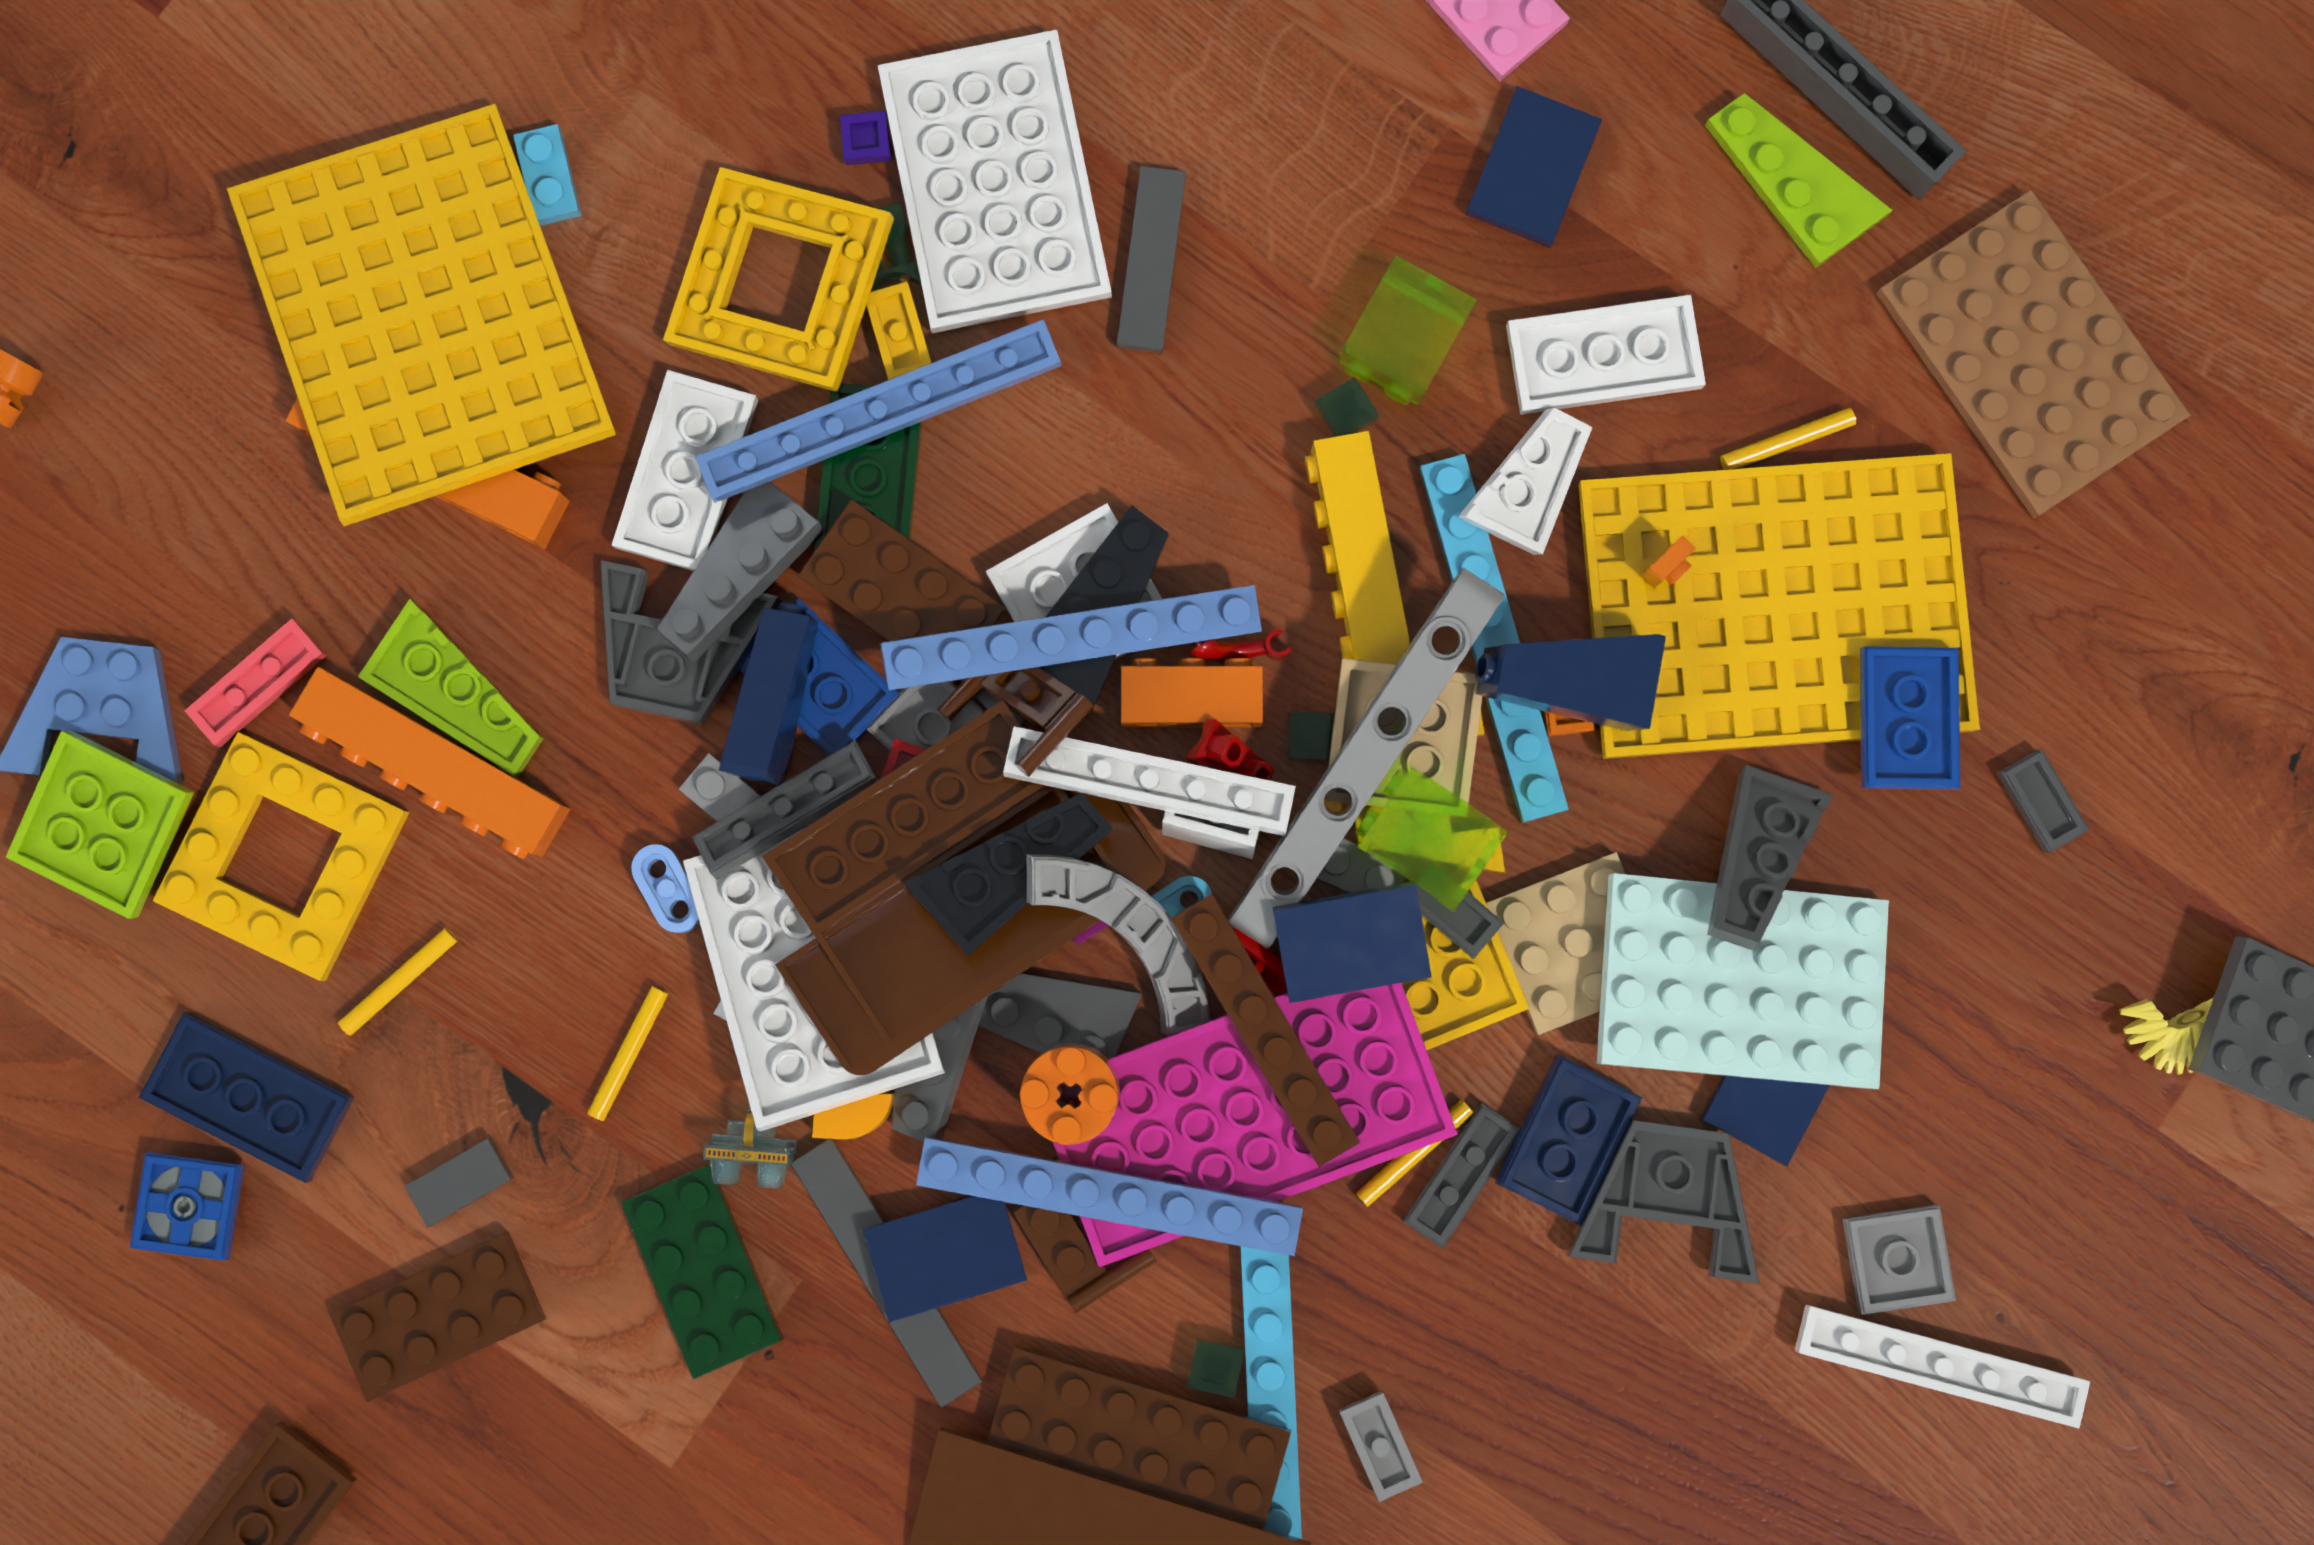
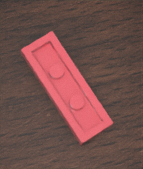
(255, 683)

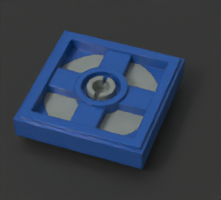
(187, 1206)

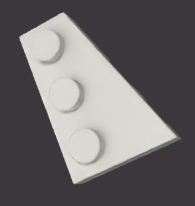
(1531, 483)

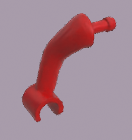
(1227, 650)

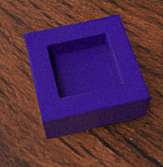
(865, 138)

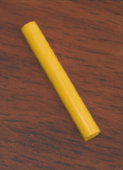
(1788, 439)
(397, 981)
(627, 1053)
(1401, 1165)

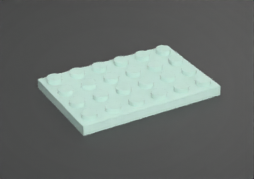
(1786, 1011)

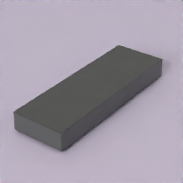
(1461, 1175)

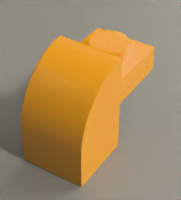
(853, 1118)

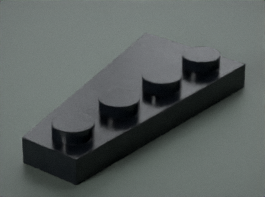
(1111, 578)
(988, 884)

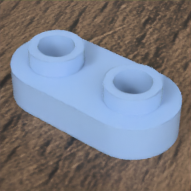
(666, 890)

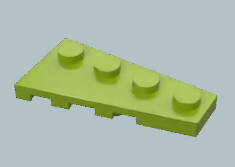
(1799, 185)
(440, 684)

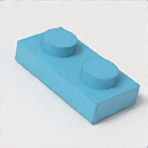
(547, 174)

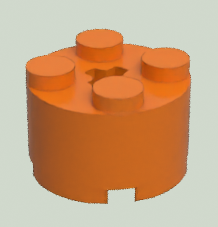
(1068, 1121)

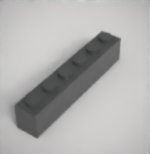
(1848, 89)

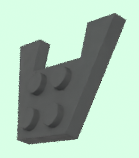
(653, 675)
(1675, 1179)

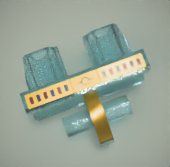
(730, 1151)

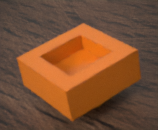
(1670, 564)

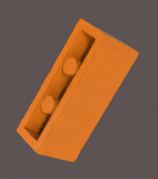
(1191, 693)

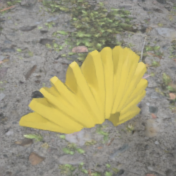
(2170, 1040)

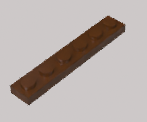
(1265, 1030)

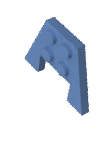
(97, 692)

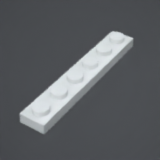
(1157, 783)
(1942, 1366)

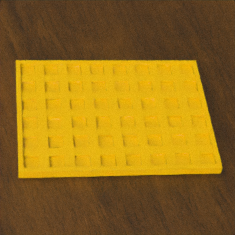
(419, 314)
(1778, 594)

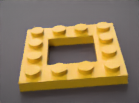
(736, 206)
(196, 873)

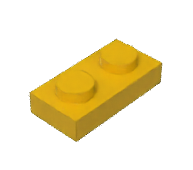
(897, 330)

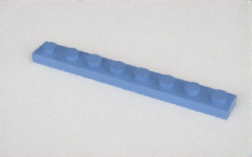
(878, 411)
(1070, 637)
(1109, 1195)

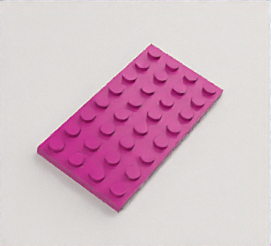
(1208, 1118)

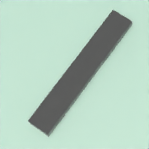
(849, 1211)

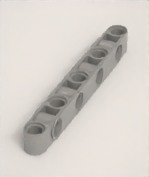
(1367, 754)

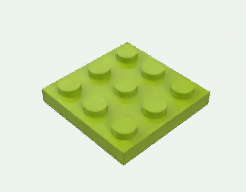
(99, 824)

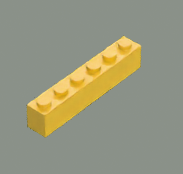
(1358, 548)

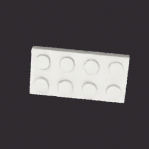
(1605, 354)
(668, 503)

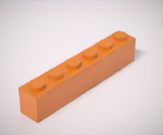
(508, 500)
(429, 763)

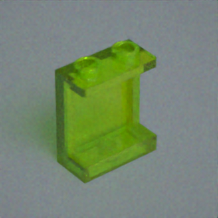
(1406, 331)
(1430, 836)

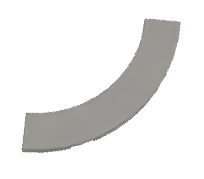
(1138, 920)

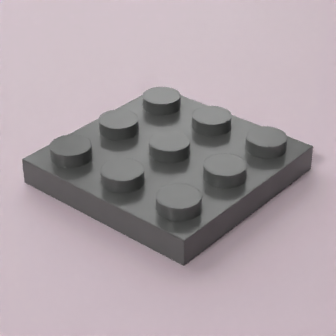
(2262, 1029)

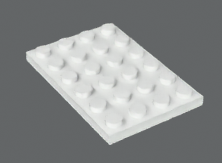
(994, 181)
(778, 1048)

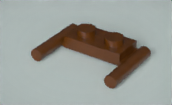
(1032, 696)
(1072, 1258)

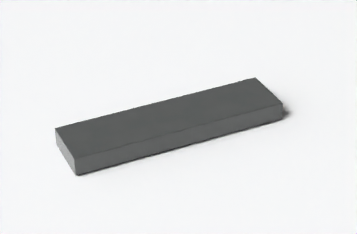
(1151, 259)
(784, 810)

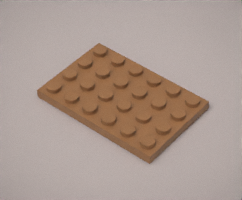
(2032, 354)

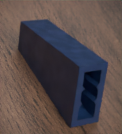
(1583, 679)
(771, 696)

